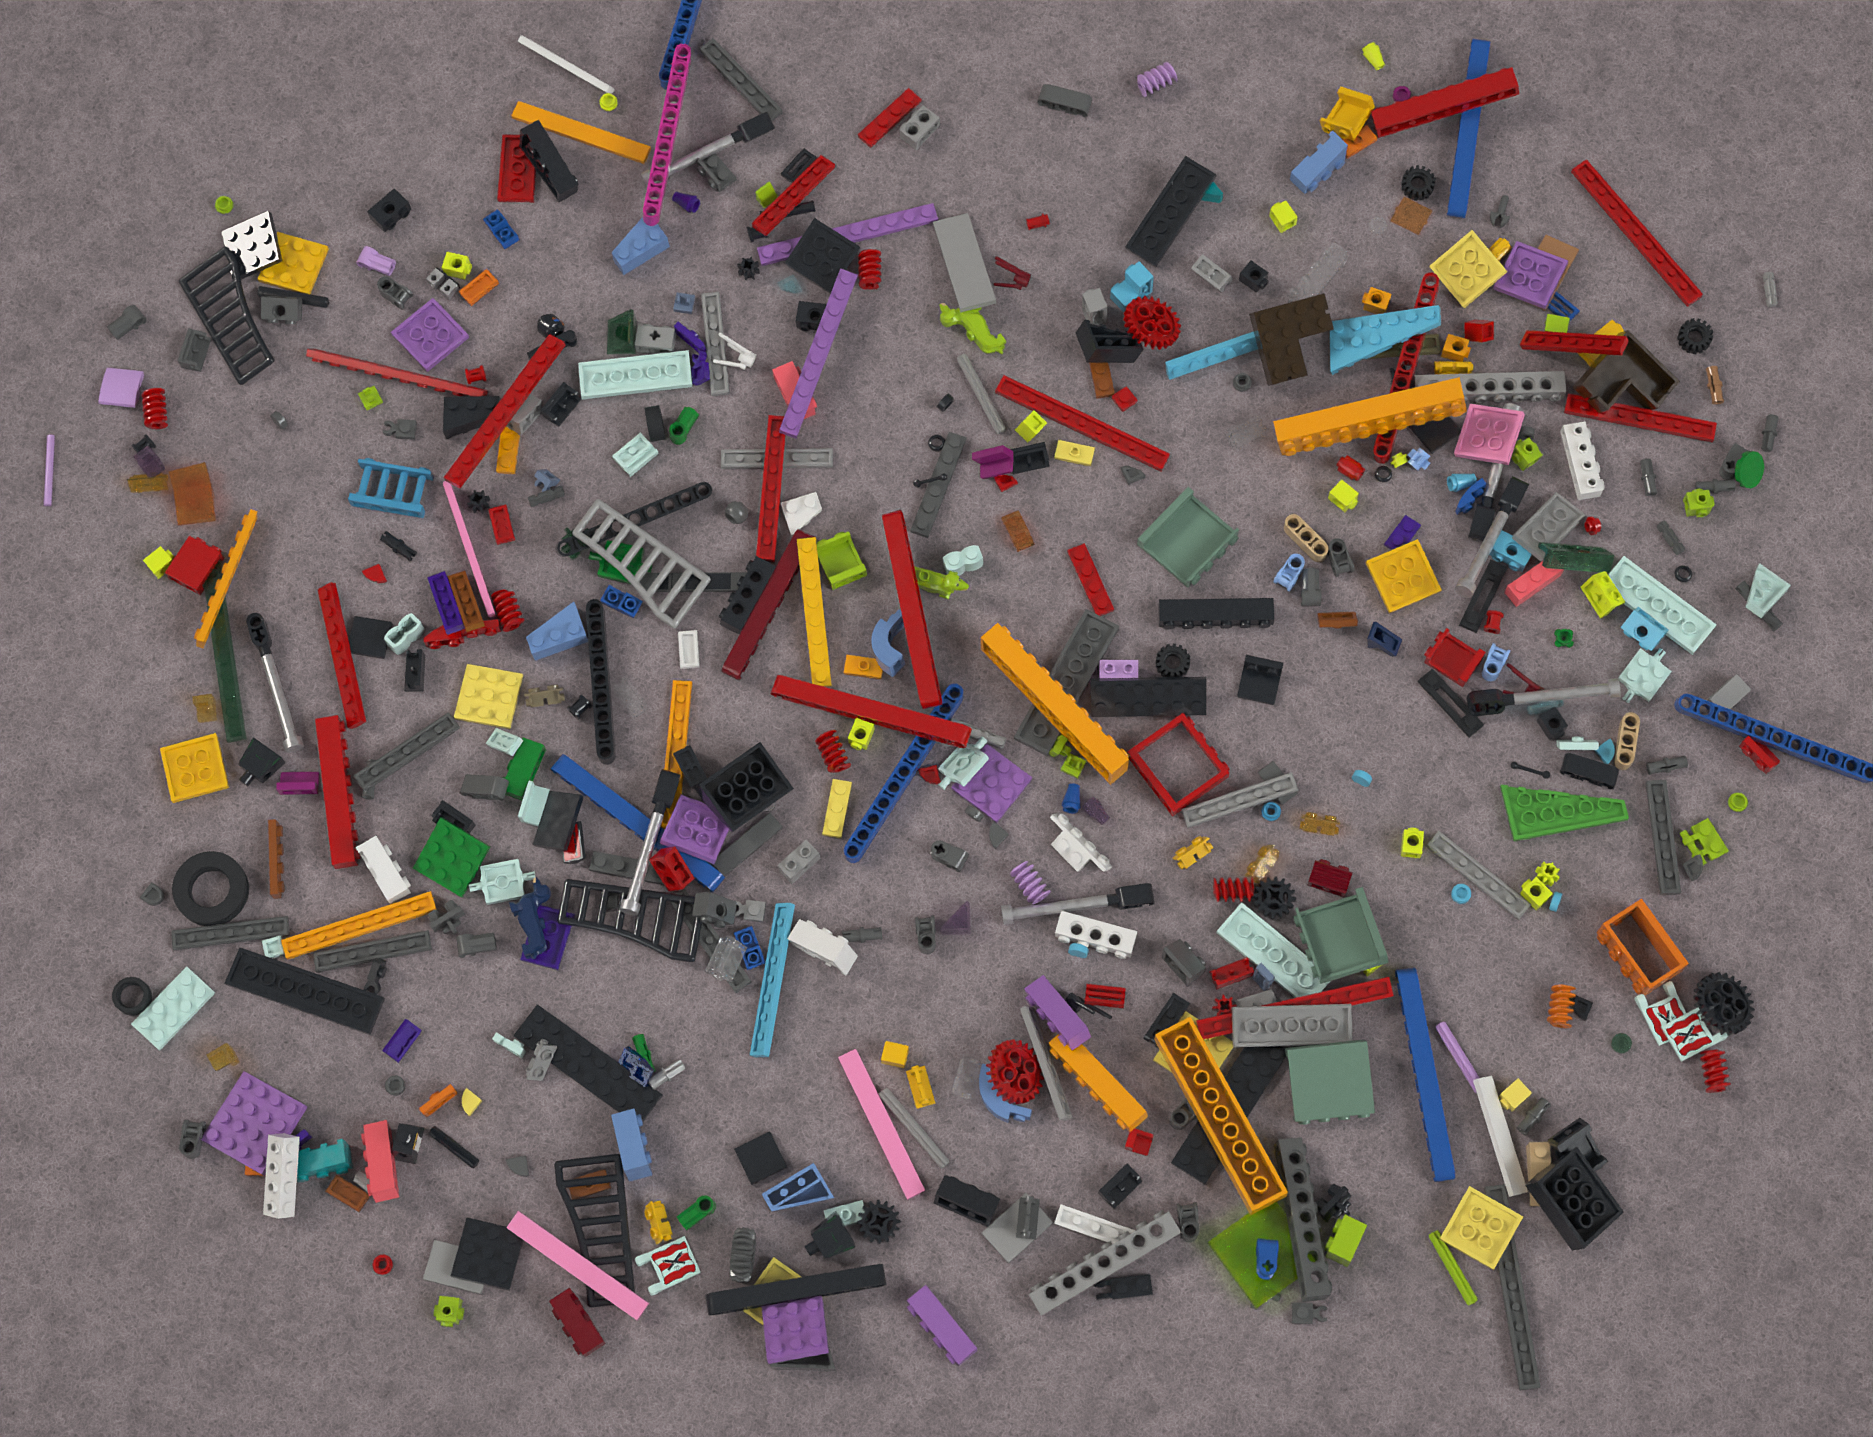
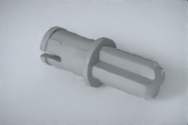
(666, 1074)

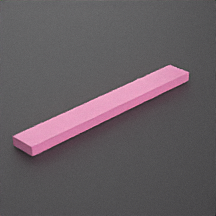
(469, 550)
(881, 1124)
(578, 1265)

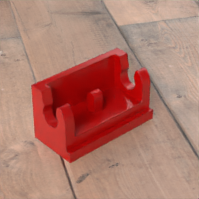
(1231, 973)

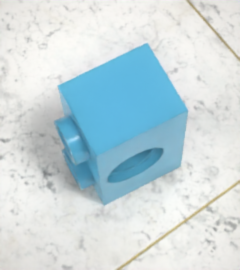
(1502, 545)
(1639, 618)

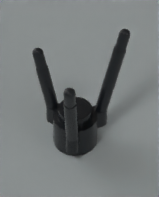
(1077, 1004)

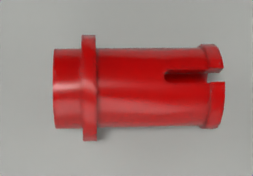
(1038, 221)

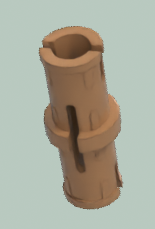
(1714, 385)

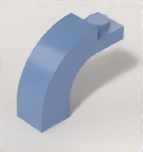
(886, 656)
(994, 1103)

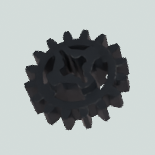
(1279, 903)
(874, 1212)

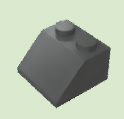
(1183, 961)

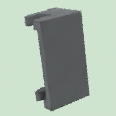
(194, 350)

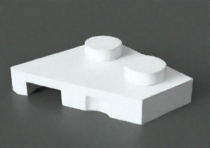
(800, 511)

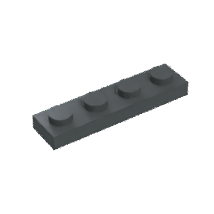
(620, 867)

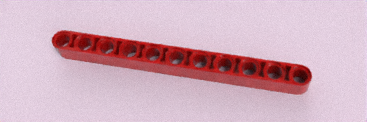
(1409, 359)
(912, 609)
(871, 711)

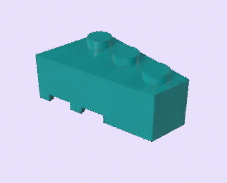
(324, 1160)

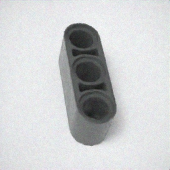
(1065, 99)
(484, 787)

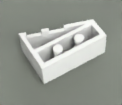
(384, 869)
(823, 945)

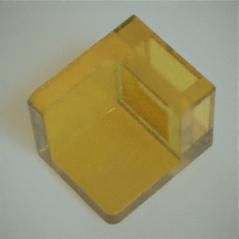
(205, 707)
(222, 1057)

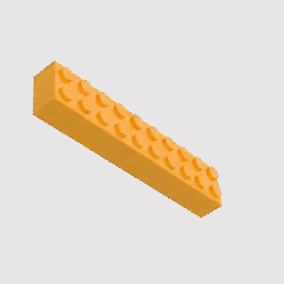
(1370, 417)
(1054, 703)
(1220, 1116)

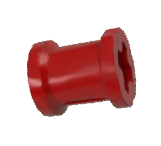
(475, 375)
(1493, 621)

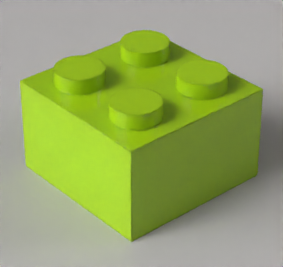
(1345, 1241)

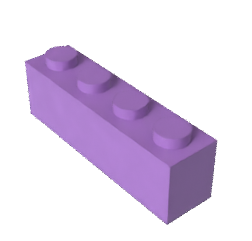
(1057, 1013)
(942, 1326)

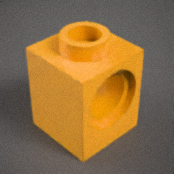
(1376, 294)
(1455, 341)

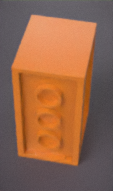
(1657, 937)

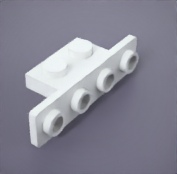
(1075, 847)

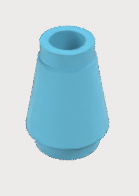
(1460, 481)

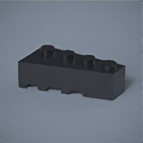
(547, 161)

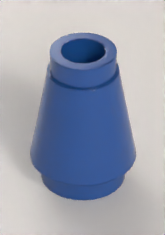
(1071, 800)

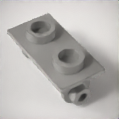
(538, 1065)

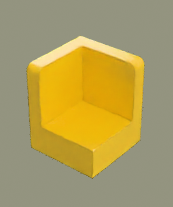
(895, 1054)

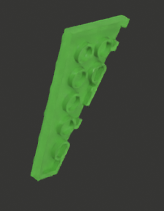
(1553, 812)

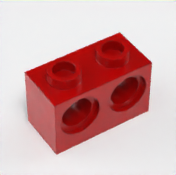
(671, 869)

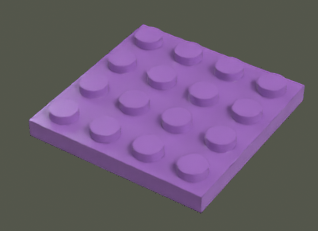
(248, 1118)

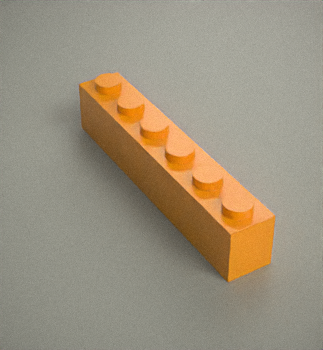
(1101, 1084)

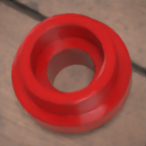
(1592, 525)
(376, 1262)

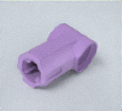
(373, 260)

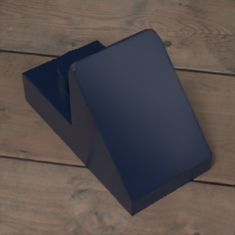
(1383, 639)

